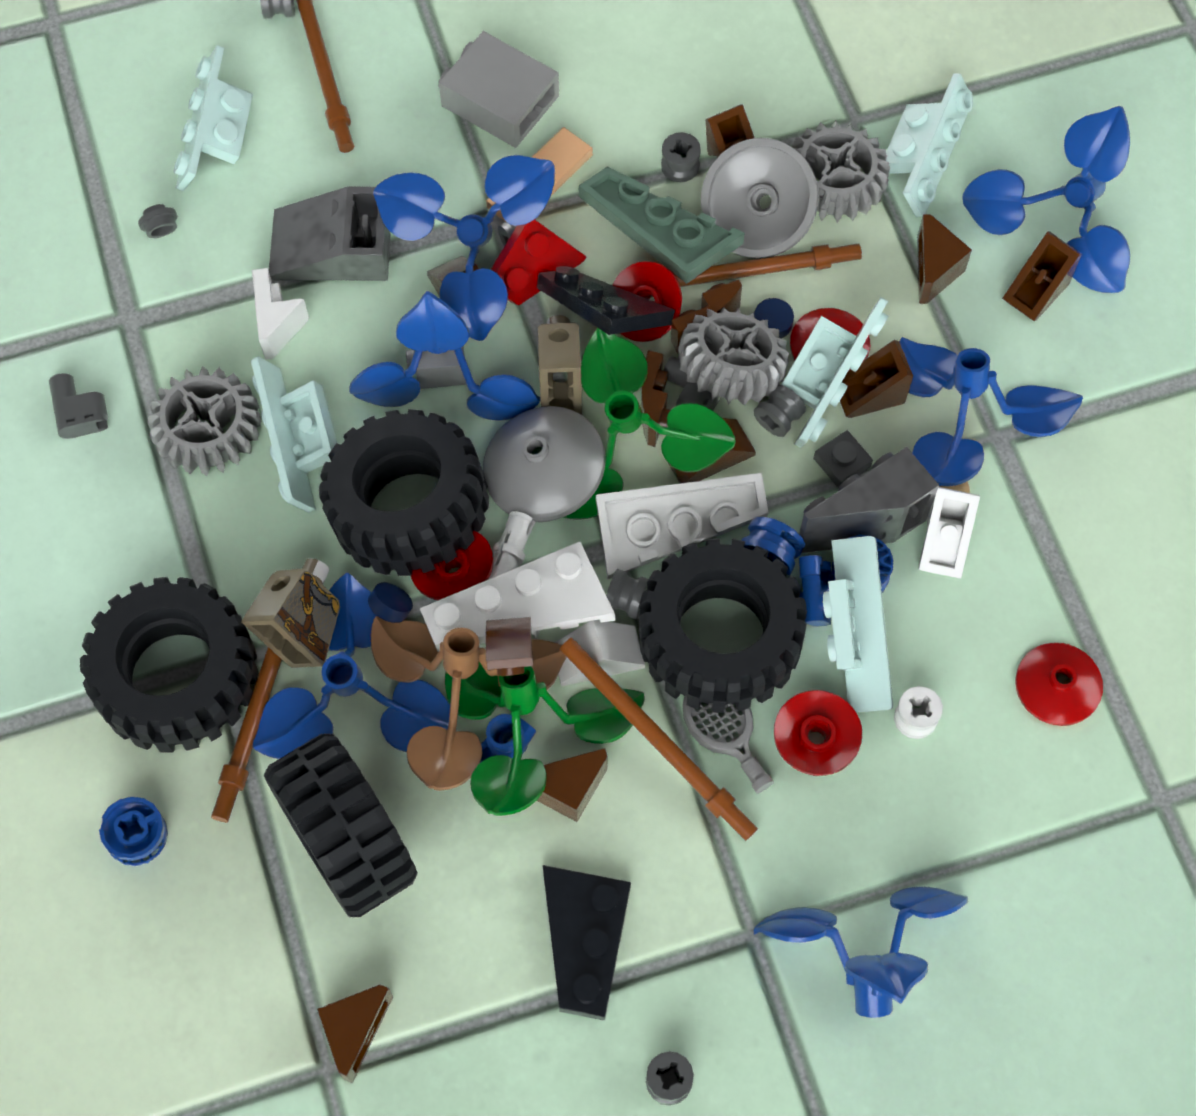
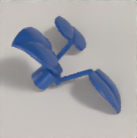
(1102, 149)
(411, 203)
(436, 329)
(955, 460)
(293, 713)
(875, 977)

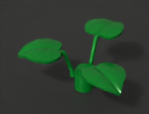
(609, 375)
(513, 784)

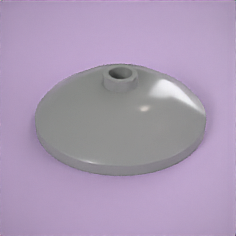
(746, 175)
(556, 478)

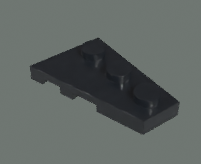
(602, 303)
(586, 935)

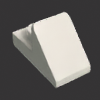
(276, 319)
(948, 532)

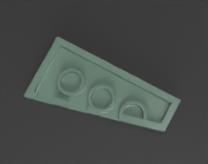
(659, 225)

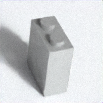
(499, 88)

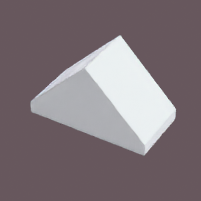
(609, 644)

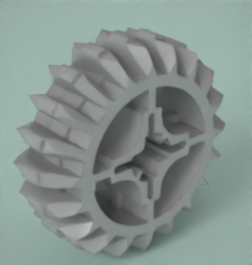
(841, 183)
(733, 355)
(196, 442)

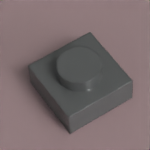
(842, 458)

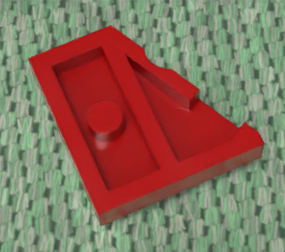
(530, 252)

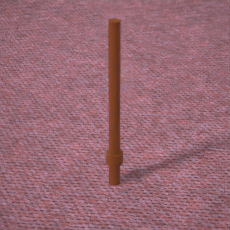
(336, 113)
(819, 258)
(234, 775)
(718, 801)

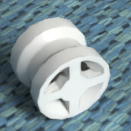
(913, 721)

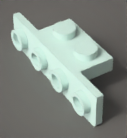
(216, 120)
(926, 142)
(825, 362)
(297, 429)
(859, 624)

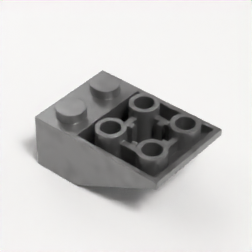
(330, 238)
(878, 504)

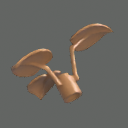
(404, 651)

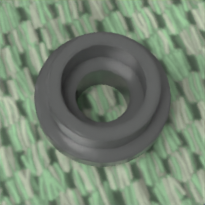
(158, 221)

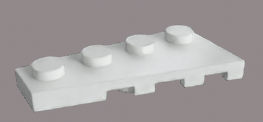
(661, 520)
(550, 590)

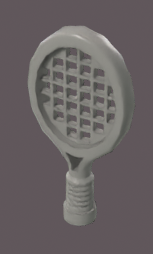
(749, 764)

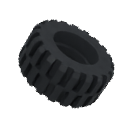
(393, 449)
(734, 575)
(136, 624)
(341, 824)

